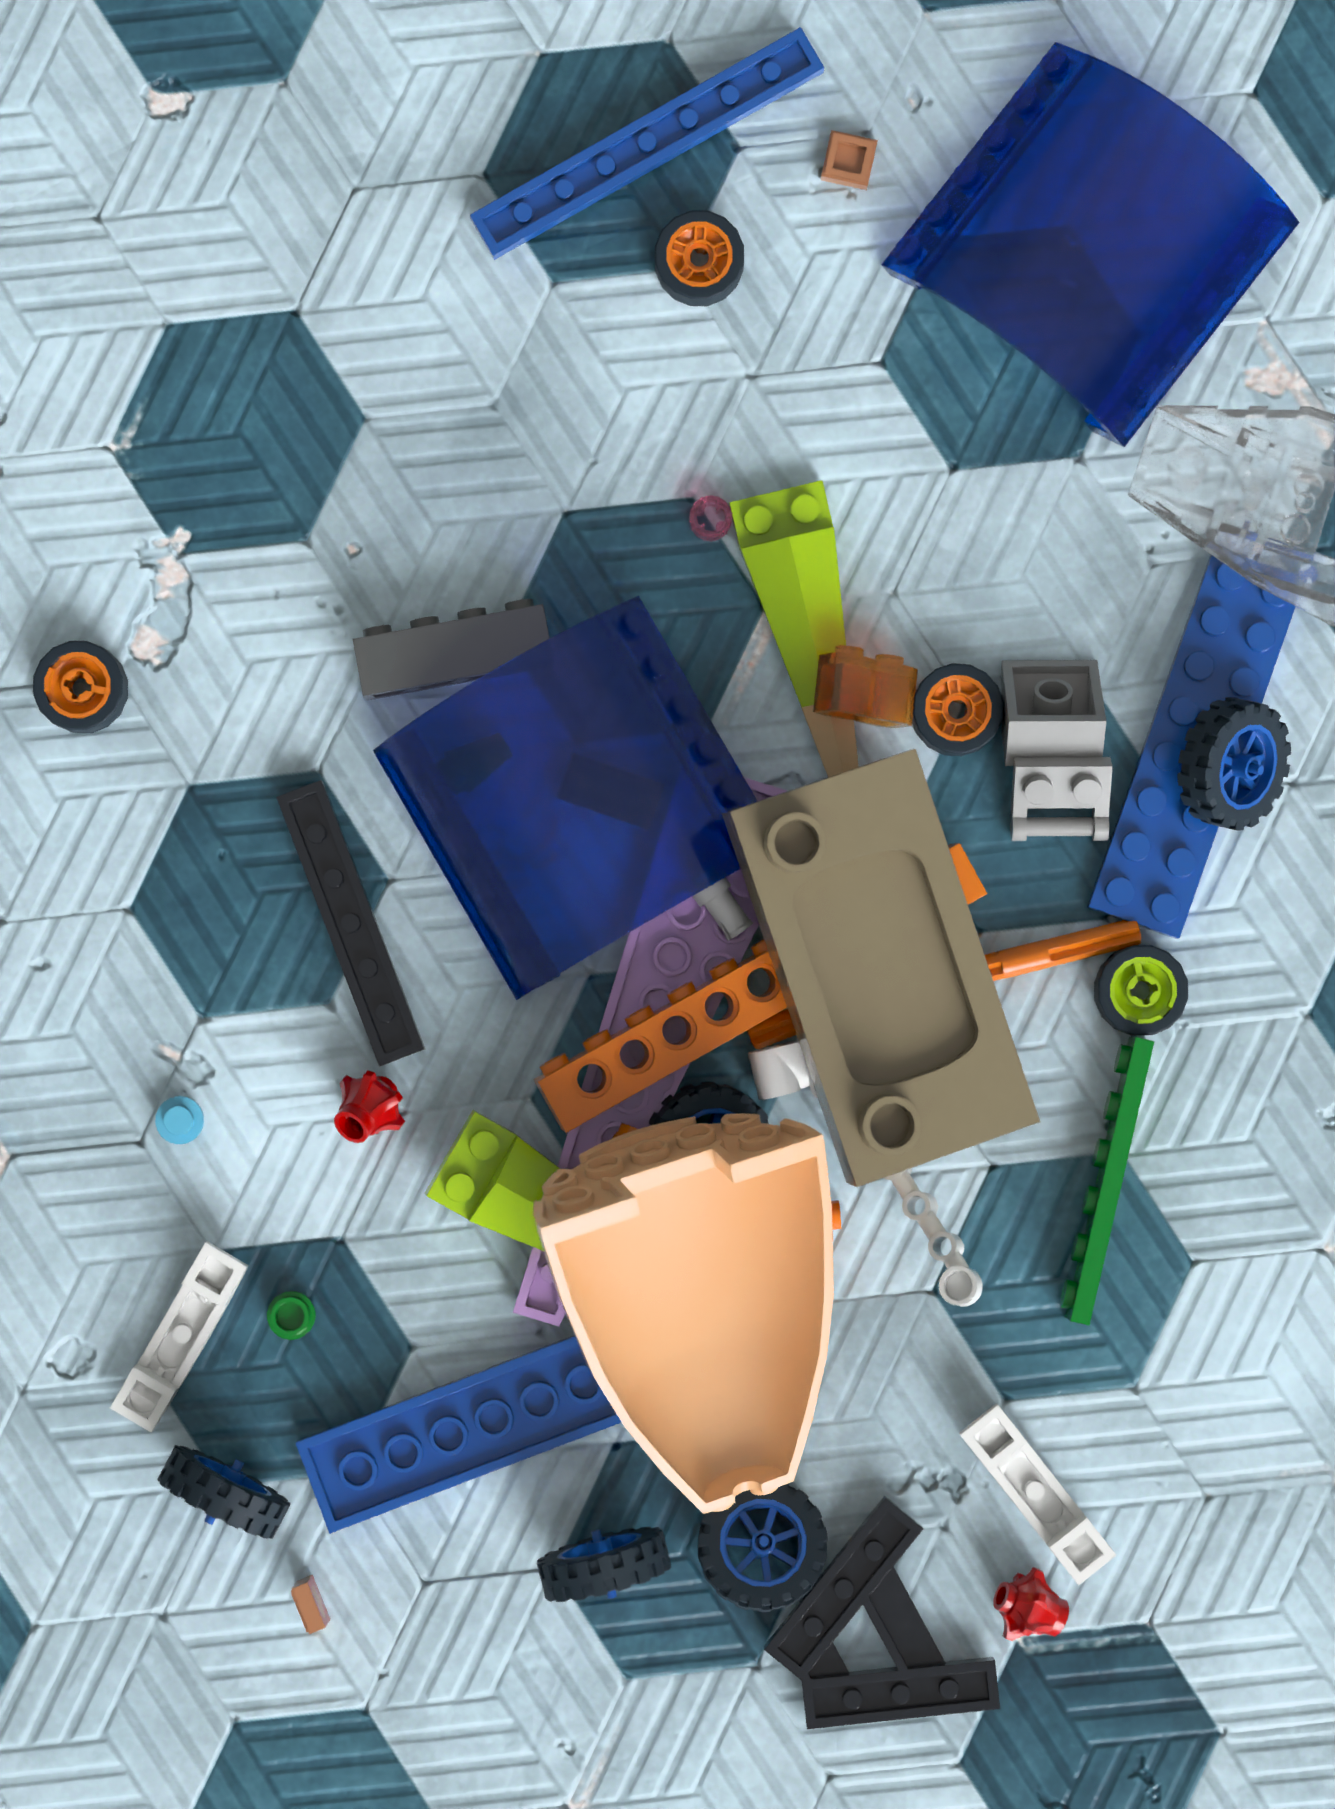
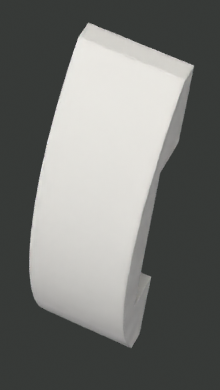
(180, 1337)
(1037, 1494)

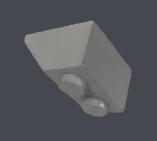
(1052, 709)

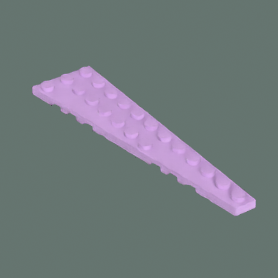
(655, 961)

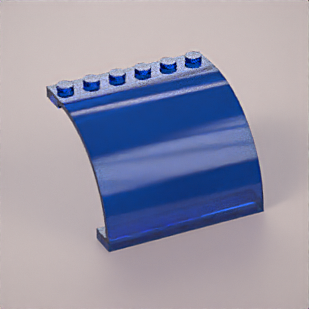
(1097, 235)
(571, 794)

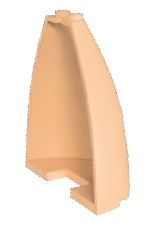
(701, 1292)

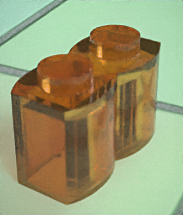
(865, 688)

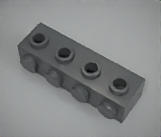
(446, 652)

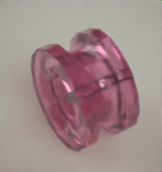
(699, 508)

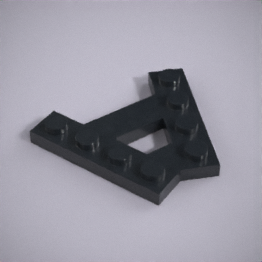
(921, 1680)

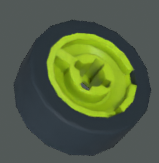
(1166, 990)

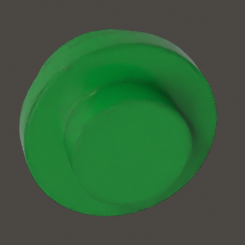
(291, 1315)

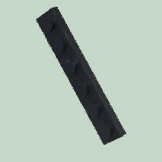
(350, 923)

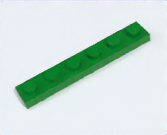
(1102, 1199)

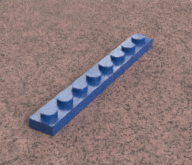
(647, 143)

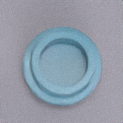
(179, 1120)

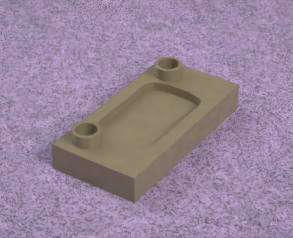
(881, 968)

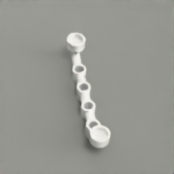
(959, 1283)

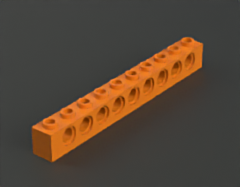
(559, 1078)

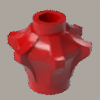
(367, 1107)
(1030, 1606)

